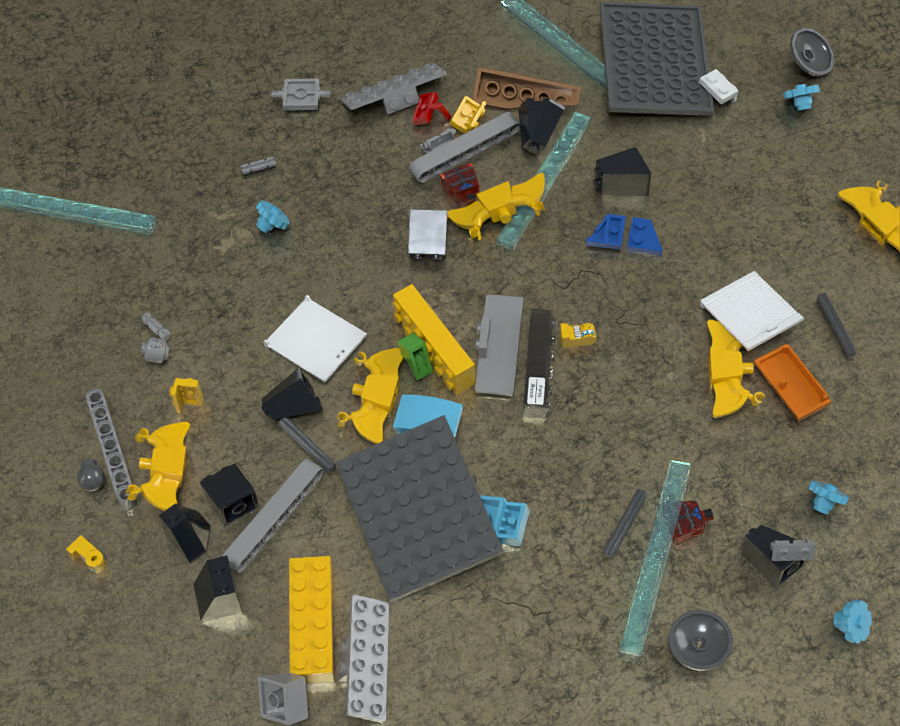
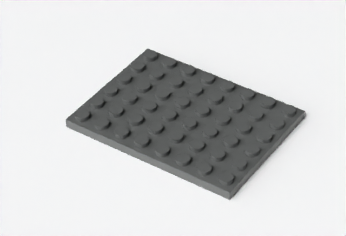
(655, 58)
(418, 508)

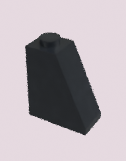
(538, 122)
(291, 397)
(186, 531)

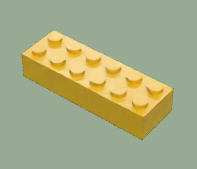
(443, 350)
(311, 618)

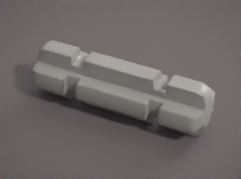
(258, 165)
(156, 326)

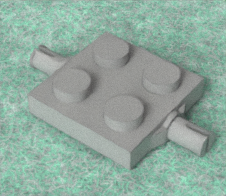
(301, 94)

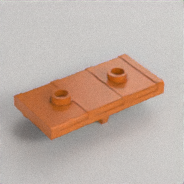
(793, 382)

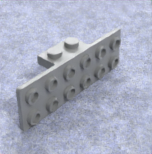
(397, 92)
(498, 344)
(365, 658)

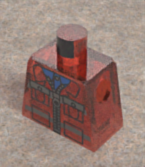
(461, 184)
(690, 522)

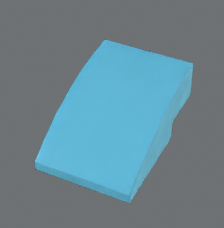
(419, 409)
(507, 519)

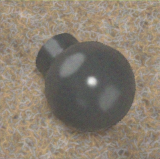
(90, 476)

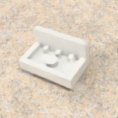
(719, 87)

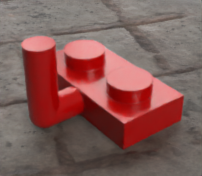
(425, 108)

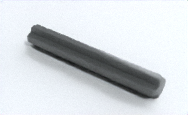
(836, 324)
(306, 443)
(624, 523)

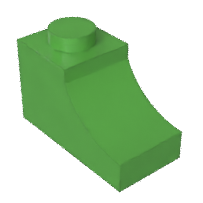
(416, 355)

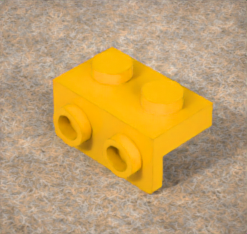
(467, 114)
(186, 392)

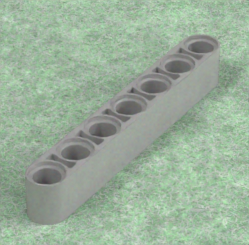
(464, 147)
(107, 441)
(273, 514)

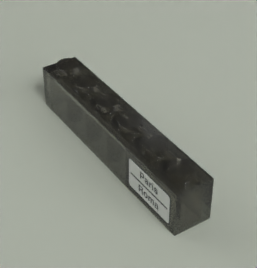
(538, 363)

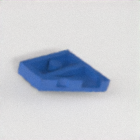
(608, 233)
(643, 237)

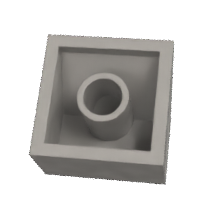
(283, 698)

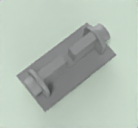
(438, 141)
(792, 551)

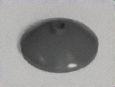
(811, 52)
(704, 629)

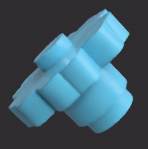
(802, 95)
(270, 217)
(826, 496)
(854, 621)

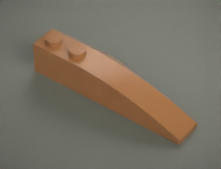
(511, 89)

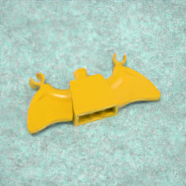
(499, 204)
(877, 217)
(727, 372)
(376, 395)
(165, 465)

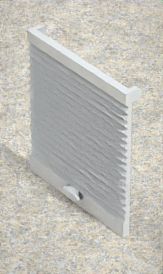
(751, 310)
(315, 339)

